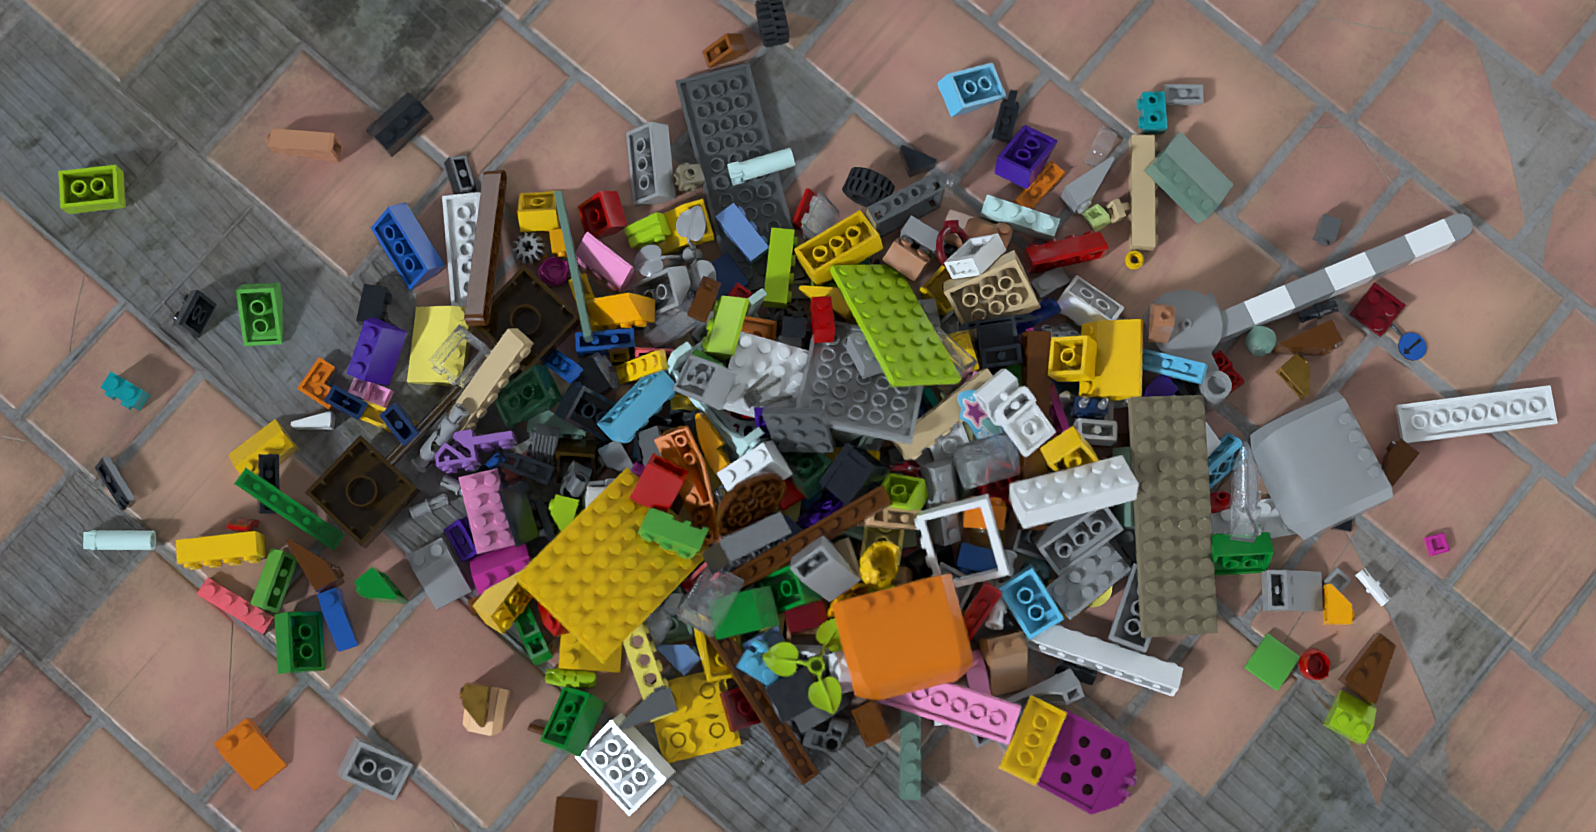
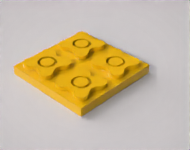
(699, 723)

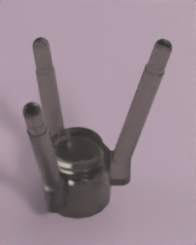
(753, 397)

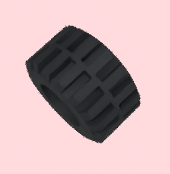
(772, 22)
(867, 186)

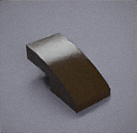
(620, 355)

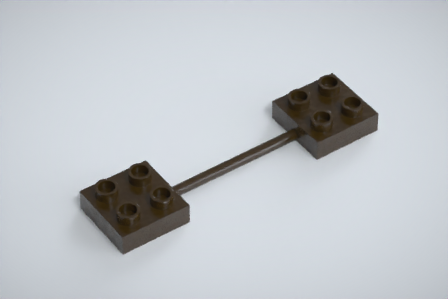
(364, 487)

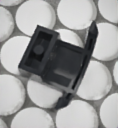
(998, 339)

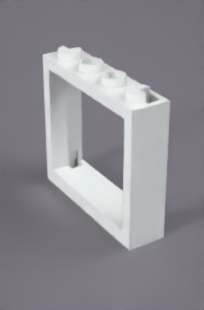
(931, 560)

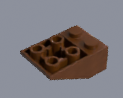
(871, 723)

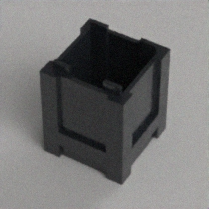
(853, 474)

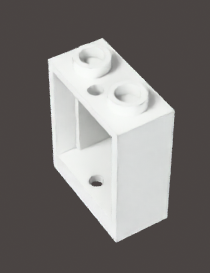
(975, 256)

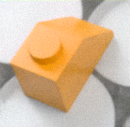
(1336, 607)

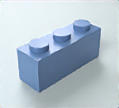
(743, 233)

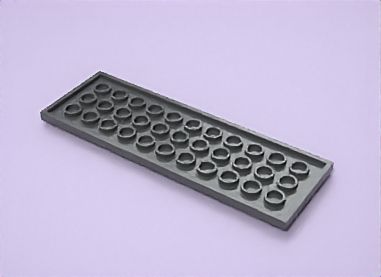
(729, 128)

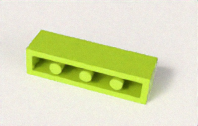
(779, 268)

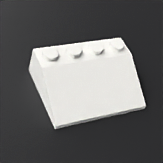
(625, 765)

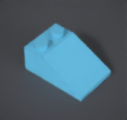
(971, 89)

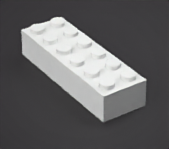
(1073, 491)

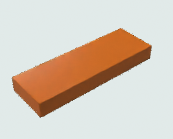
(1041, 186)

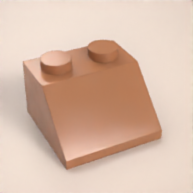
(907, 259)

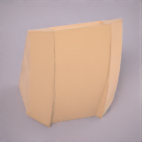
(496, 714)

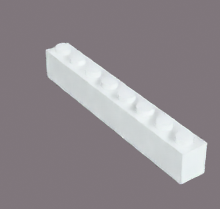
(1108, 658)

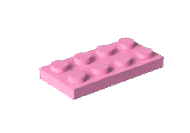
(486, 511)

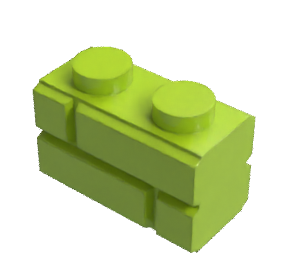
(647, 231)

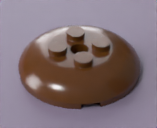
(750, 501)

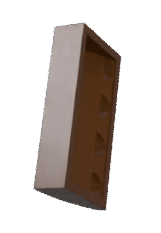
(575, 814)

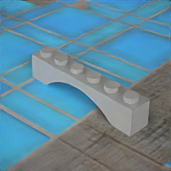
(1059, 690)

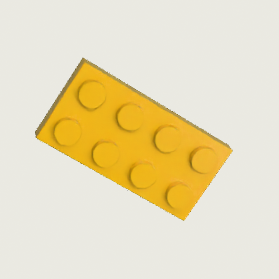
(1032, 740)

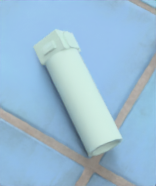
(760, 165)
(119, 540)

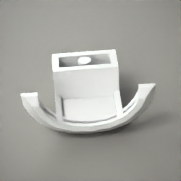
(1096, 431)

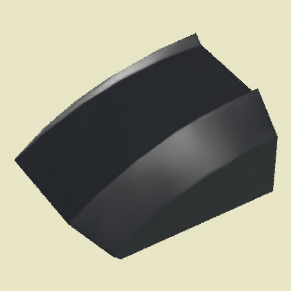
(917, 561)

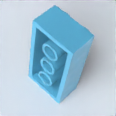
(637, 407)

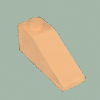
(892, 519)

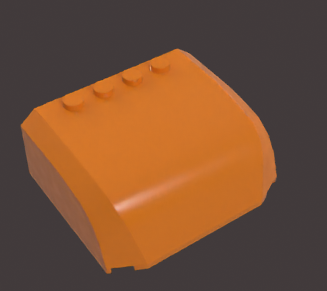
(904, 638)

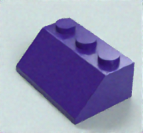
(377, 352)

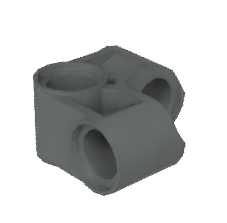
(575, 480)
(835, 730)

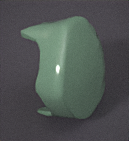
(1260, 340)

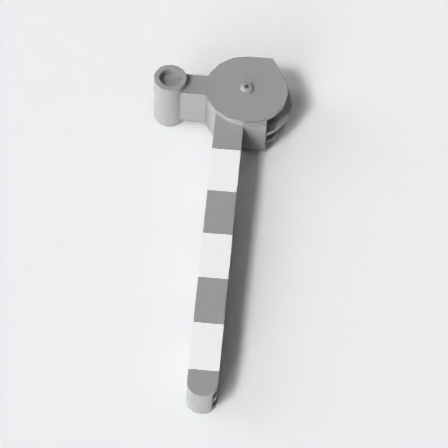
(1202, 326)

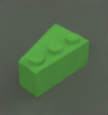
(671, 533)

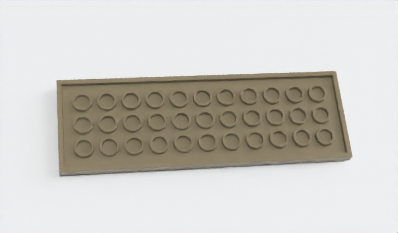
(1172, 516)

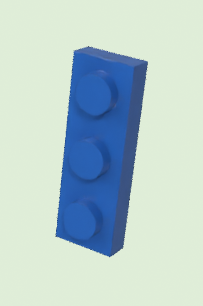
(563, 366)

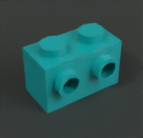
(1152, 112)
(124, 390)

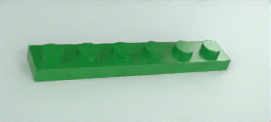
(289, 509)

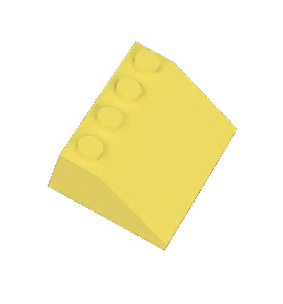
(430, 331)

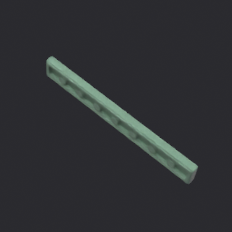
(573, 264)

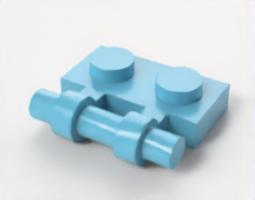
(754, 665)

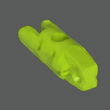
(571, 678)

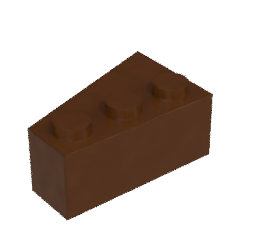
(1369, 668)

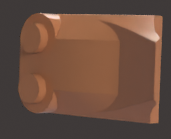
(977, 227)

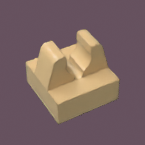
(1117, 210)

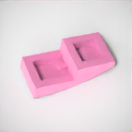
(371, 392)

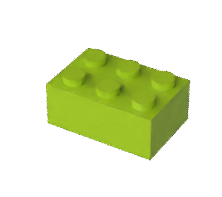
(91, 189)

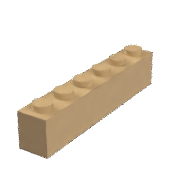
(1142, 194)
(493, 376)
(939, 419)

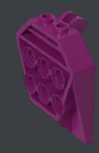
(1115, 772)

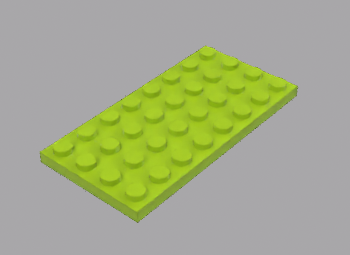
(895, 325)

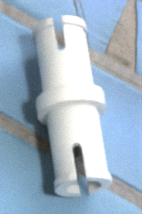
(1372, 587)

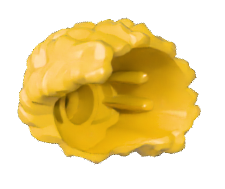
(879, 565)

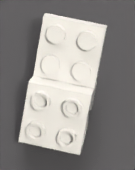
(1015, 411)

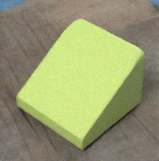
(1097, 217)

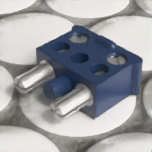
(1089, 408)

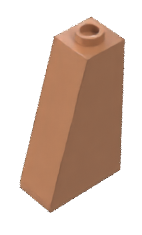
(306, 144)
(1160, 322)

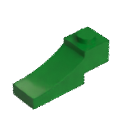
(532, 636)

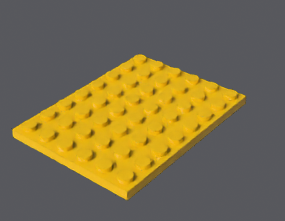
(603, 574)

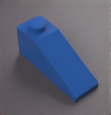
(338, 618)

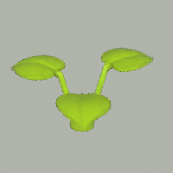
(782, 661)

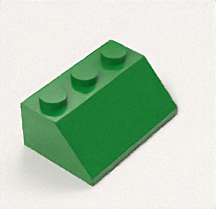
(1241, 557)
(378, 587)
(299, 642)
(572, 721)

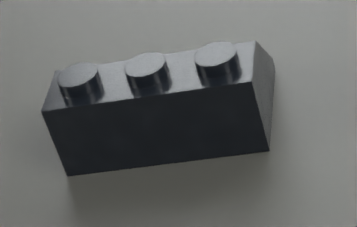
(400, 124)
(519, 510)

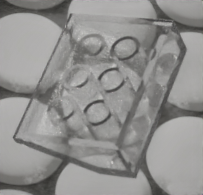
(1245, 497)

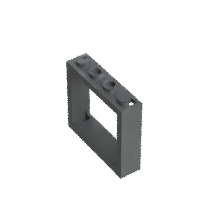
(909, 201)

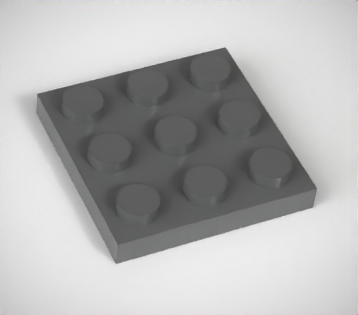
(799, 429)

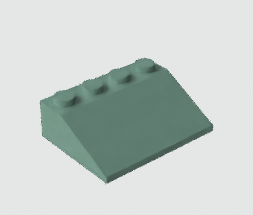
(1189, 178)

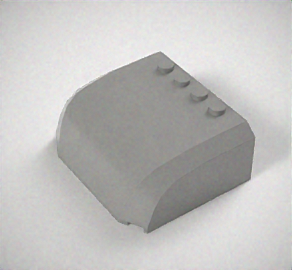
(1319, 467)

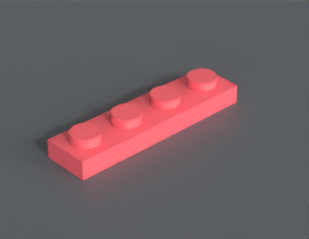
(236, 605)

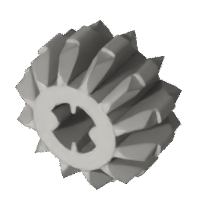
(525, 242)

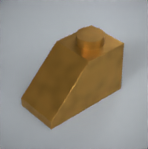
(1296, 375)
(476, 701)

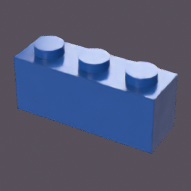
(604, 341)

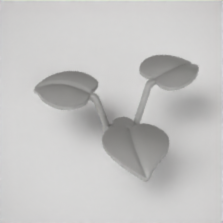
(689, 225)

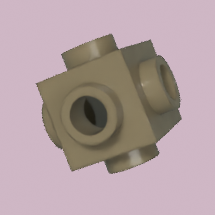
(688, 177)

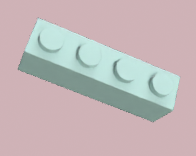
(1019, 218)

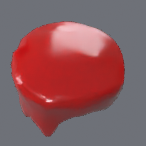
(1314, 664)

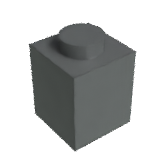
(1327, 230)

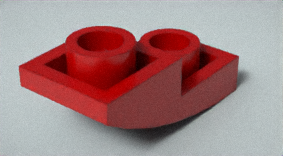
(1225, 366)

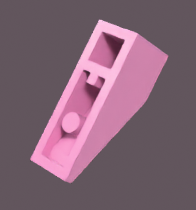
(976, 677)

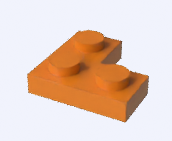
(315, 382)

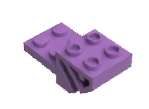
(451, 460)

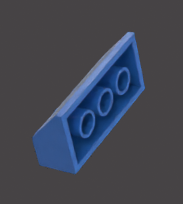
(407, 245)

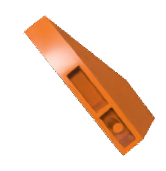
(681, 449)

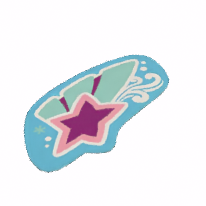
(976, 417)

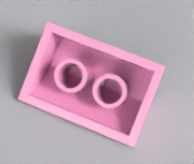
(604, 263)

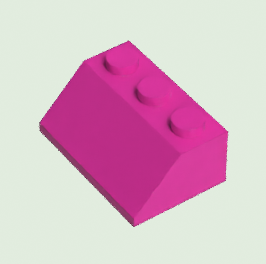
(498, 565)

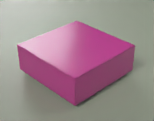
(1436, 544)

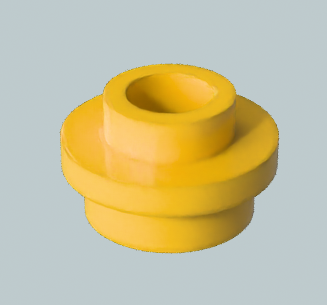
(1134, 254)

